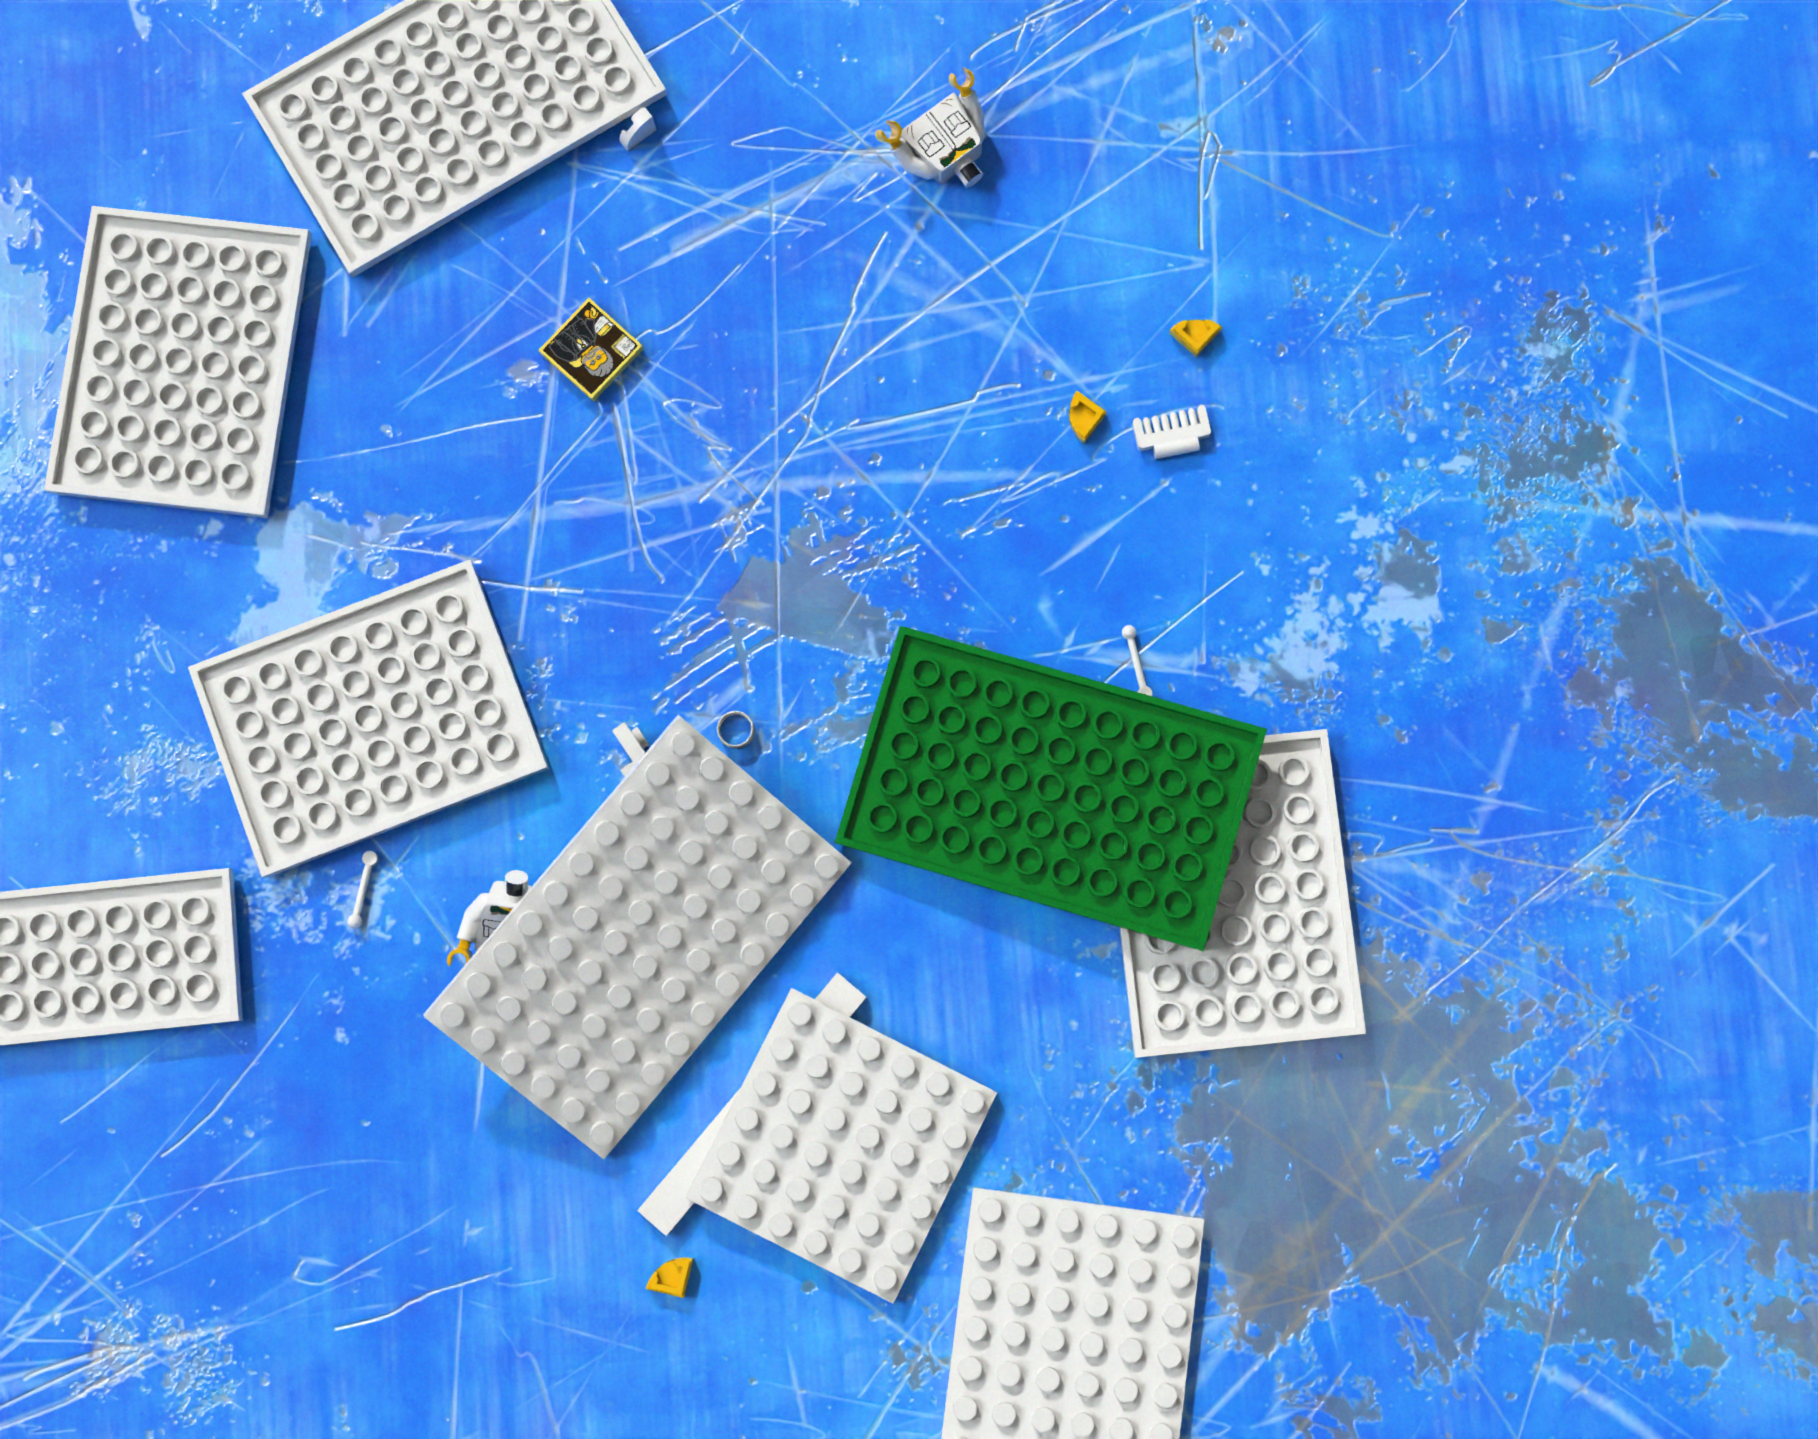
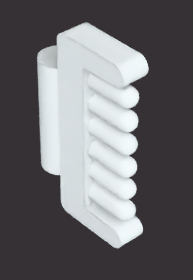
(1176, 440)

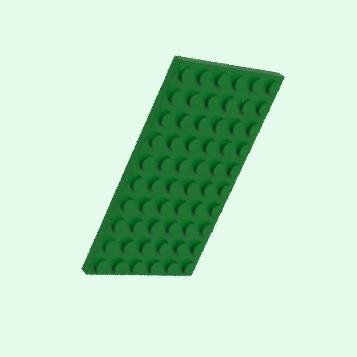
(1051, 787)

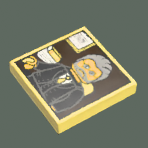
(591, 349)

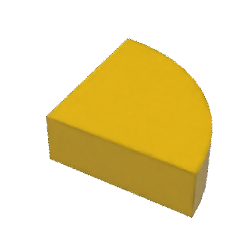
(1195, 334)
(1084, 416)
(672, 1277)

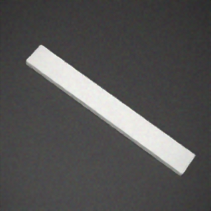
(668, 1201)

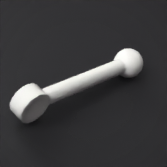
(1129, 633)
(369, 859)

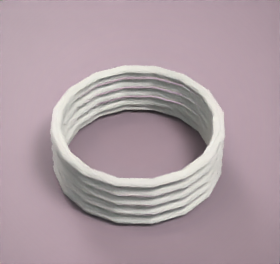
(739, 745)

